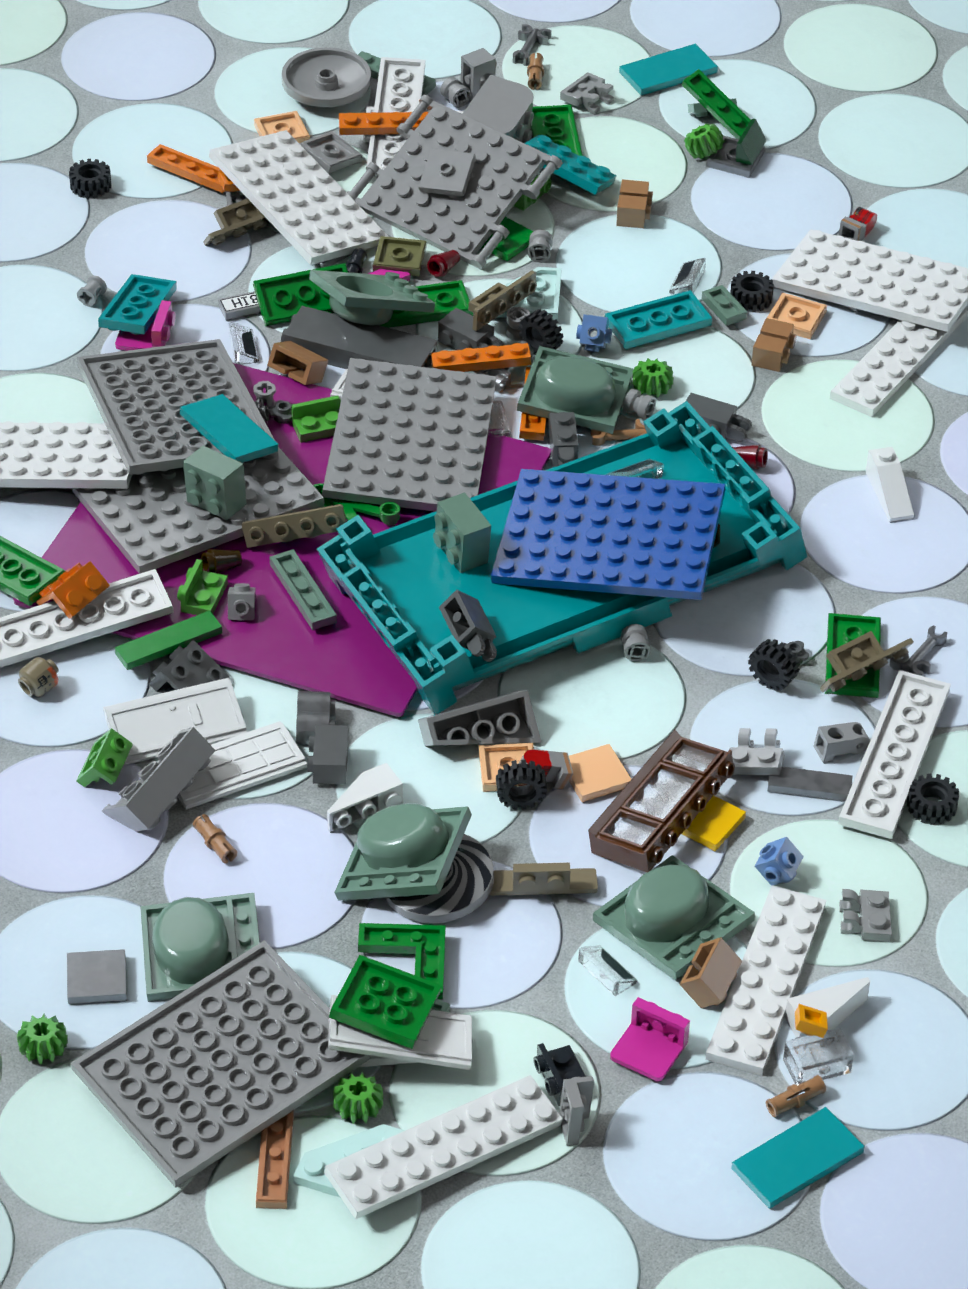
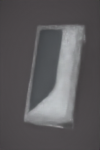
(688, 276)
(243, 344)
(644, 469)
(606, 969)

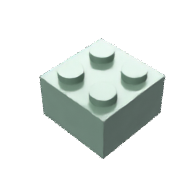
(215, 482)
(462, 532)

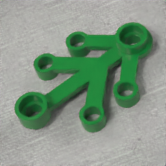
(388, 512)

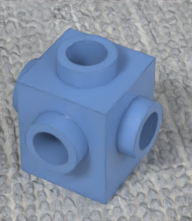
(589, 325)
(779, 861)

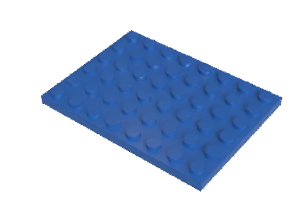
(609, 534)

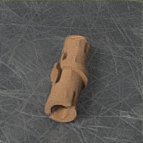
(535, 71)
(215, 838)
(811, 1088)

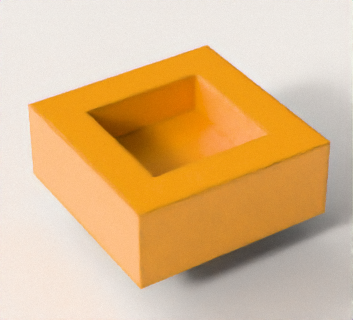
(811, 1021)

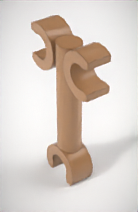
(600, 437)

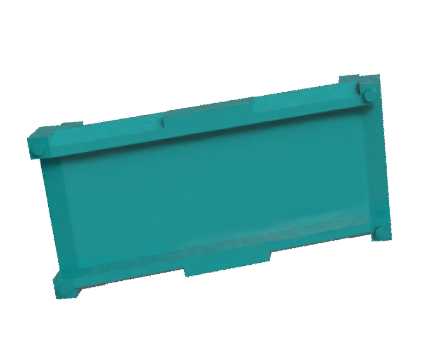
(404, 577)

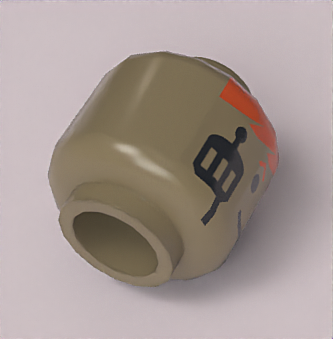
(38, 677)

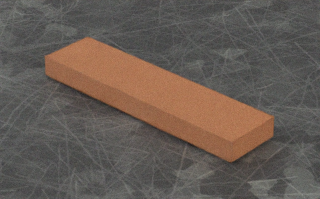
(275, 1164)

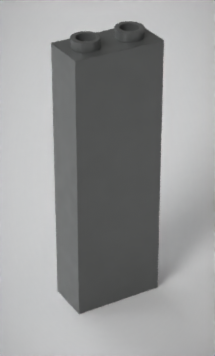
(342, 339)

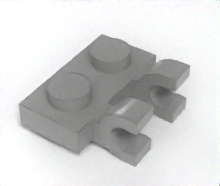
(587, 91)
(757, 760)
(874, 914)

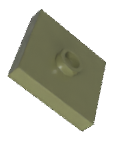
(400, 255)

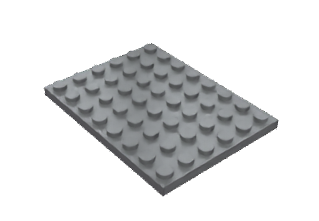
(143, 394)
(409, 435)
(159, 526)
(217, 1063)

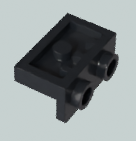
(556, 1067)

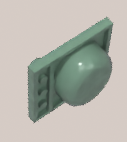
(370, 297)
(576, 385)
(403, 852)
(671, 914)
(194, 939)

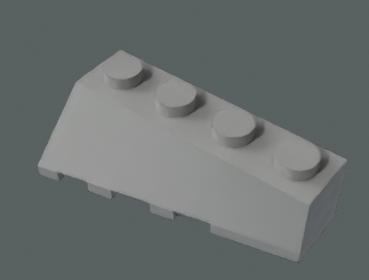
(491, 721)
(162, 781)

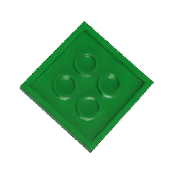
(385, 1001)

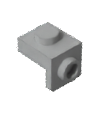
(241, 602)

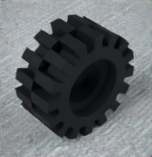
(90, 178)
(752, 290)
(541, 330)
(773, 664)
(936, 788)
(521, 795)

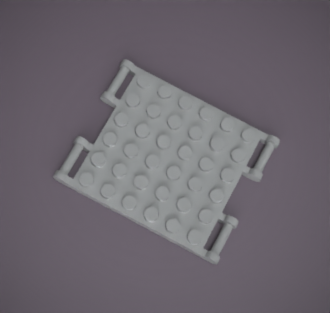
(450, 221)

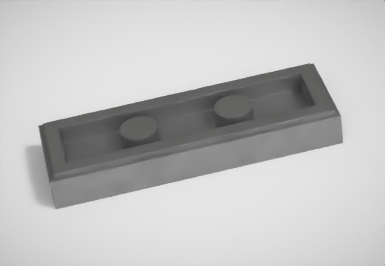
(811, 783)

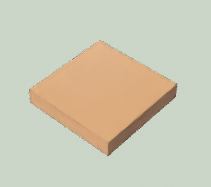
(280, 122)
(799, 311)
(494, 757)
(597, 773)

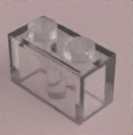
(818, 1056)

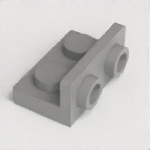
(575, 1107)

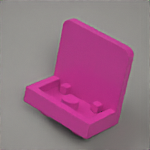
(155, 336)
(651, 1040)

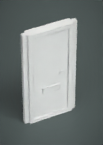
(158, 718)
(244, 764)
(442, 1042)

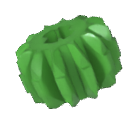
(704, 141)
(653, 377)
(42, 1038)
(358, 1097)

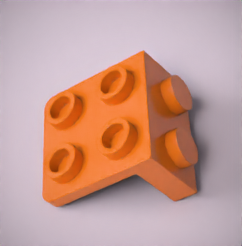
(75, 588)

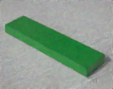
(716, 103)
(168, 640)

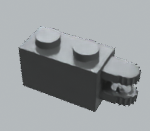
(458, 333)
(721, 416)
(563, 438)
(469, 624)

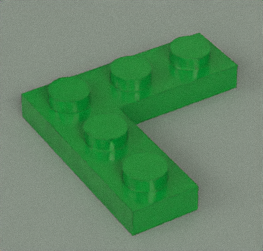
(422, 940)

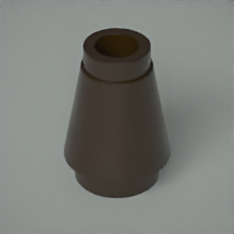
(220, 560)

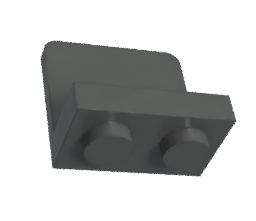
(188, 668)

